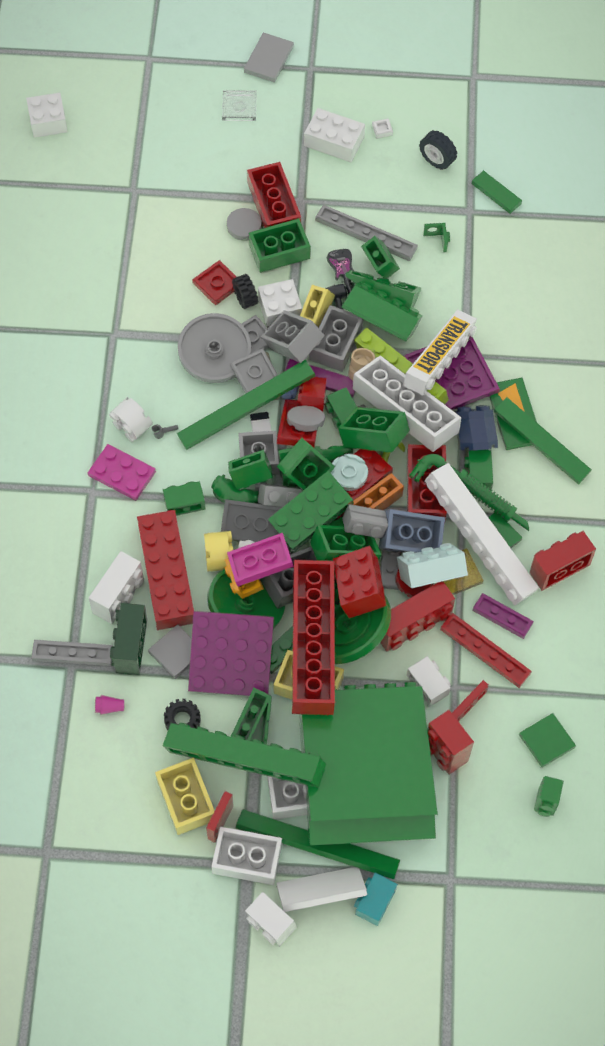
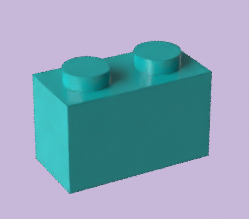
(374, 904)

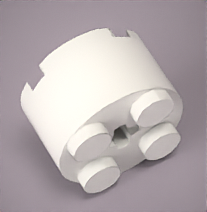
(130, 418)

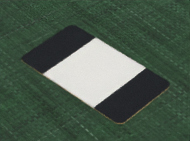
(260, 422)

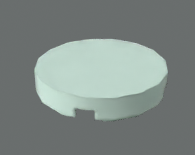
(350, 471)

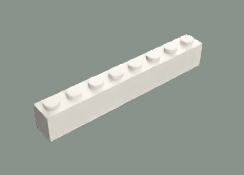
(481, 534)

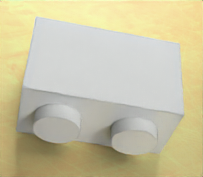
(427, 675)

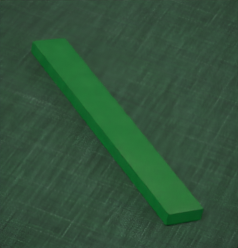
(245, 404)
(298, 838)

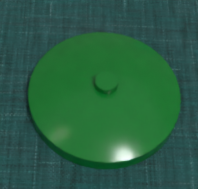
(223, 600)

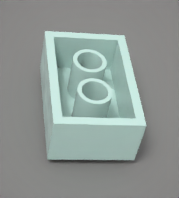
(432, 565)

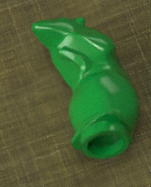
(225, 489)

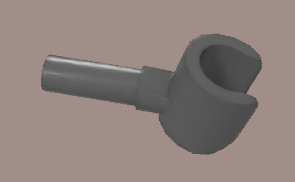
(162, 430)

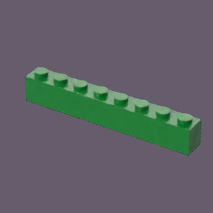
(244, 754)

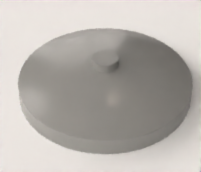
(210, 345)

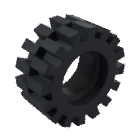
(245, 291)
(182, 706)

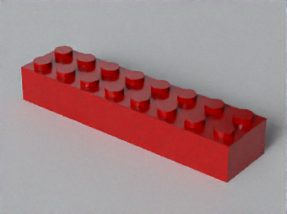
(313, 638)

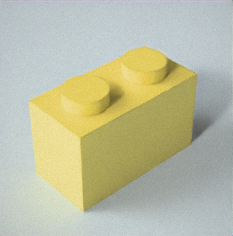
(317, 304)

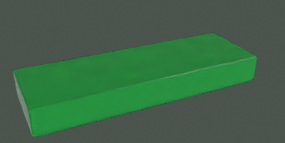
(496, 192)

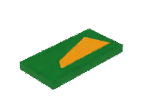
(517, 393)

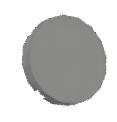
(242, 222)
(305, 418)

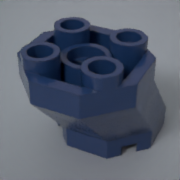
(476, 428)

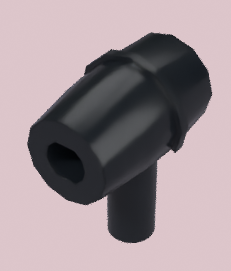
(340, 292)

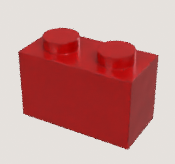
(313, 393)

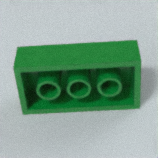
(314, 506)

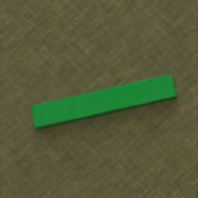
(542, 440)

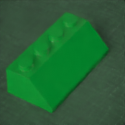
(382, 311)

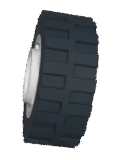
(438, 150)

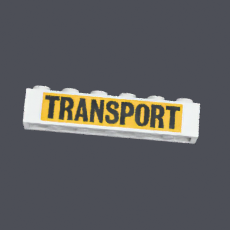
(440, 352)

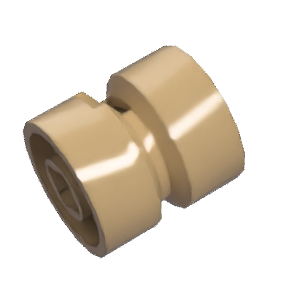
(359, 359)

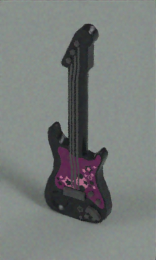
(341, 262)

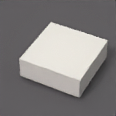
(382, 128)

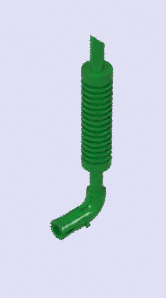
(475, 488)

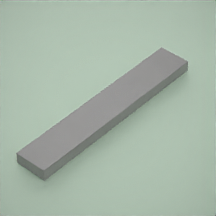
(365, 231)

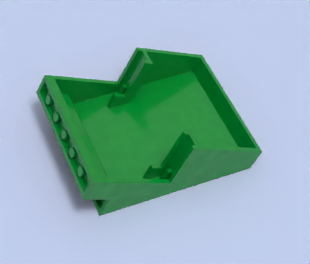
(375, 768)

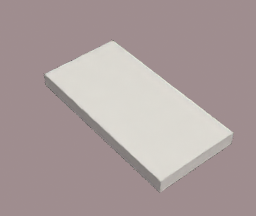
(321, 889)

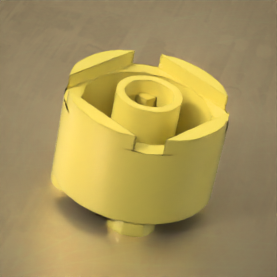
(216, 548)

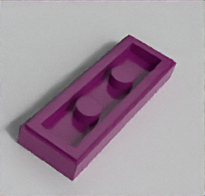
(502, 616)

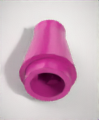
(107, 704)

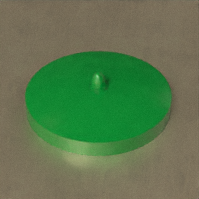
(359, 634)

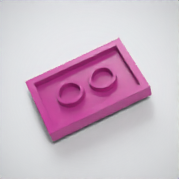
(121, 472)
(260, 559)

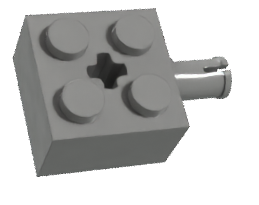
(256, 441)

